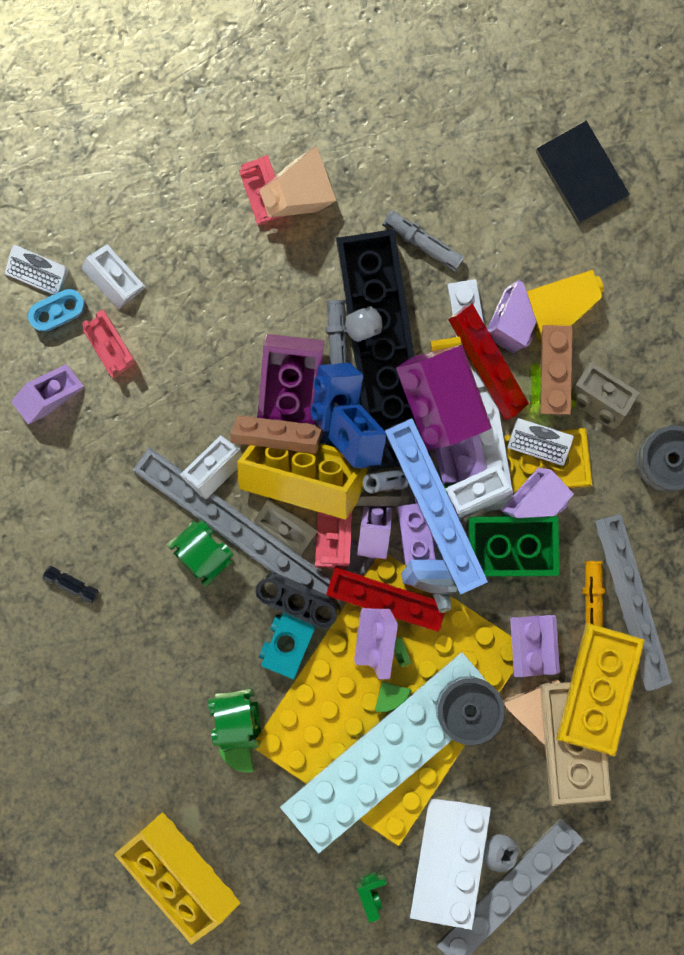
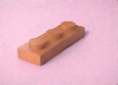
(556, 370)
(276, 434)

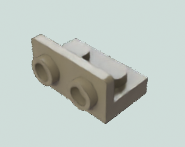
(603, 396)

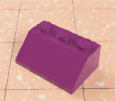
(443, 397)

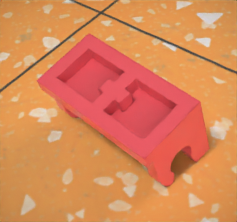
(254, 176)
(108, 344)
(333, 541)

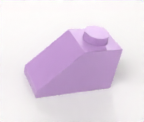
(513, 319)
(46, 393)
(539, 496)
(375, 531)

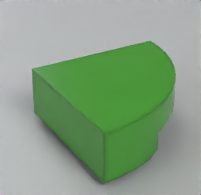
(401, 653)
(391, 697)
(238, 759)

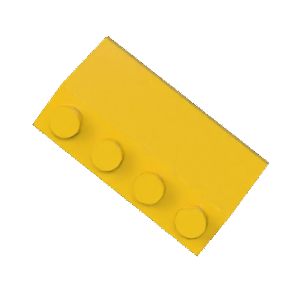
(309, 480)
(177, 878)

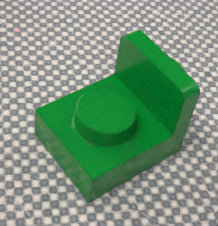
(371, 901)

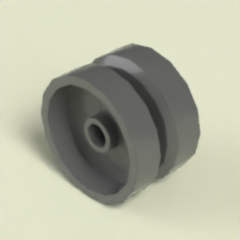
(653, 459)
(485, 700)

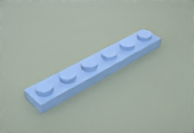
(436, 506)

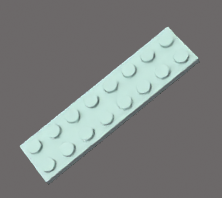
(375, 762)

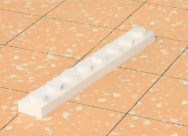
(492, 441)

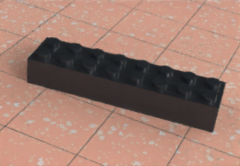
(374, 279)

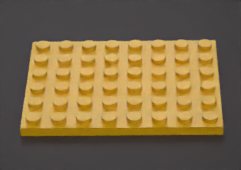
(337, 699)

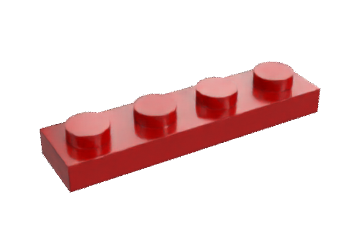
(488, 361)
(379, 595)

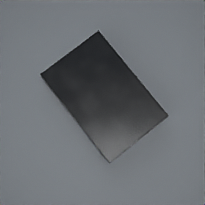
(582, 172)

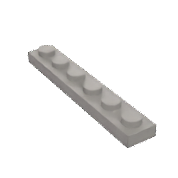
(633, 600)
(513, 889)

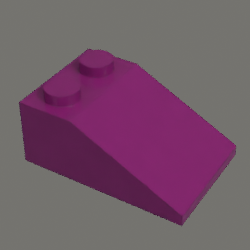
(288, 378)

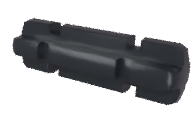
(70, 584)

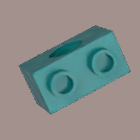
(286, 662)

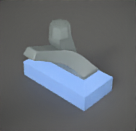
(433, 578)

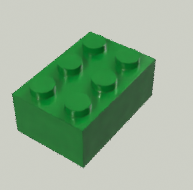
(515, 545)

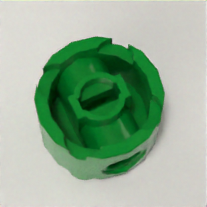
(200, 552)
(235, 720)

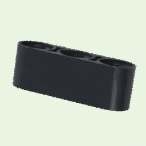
(283, 600)

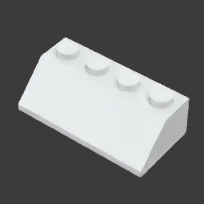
(450, 863)

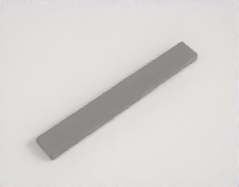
(230, 523)

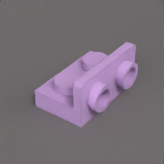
(461, 460)
(415, 534)
(376, 640)
(535, 645)

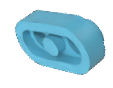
(56, 308)

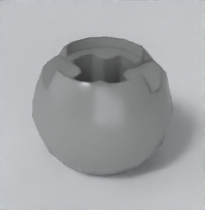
(363, 324)
(500, 853)

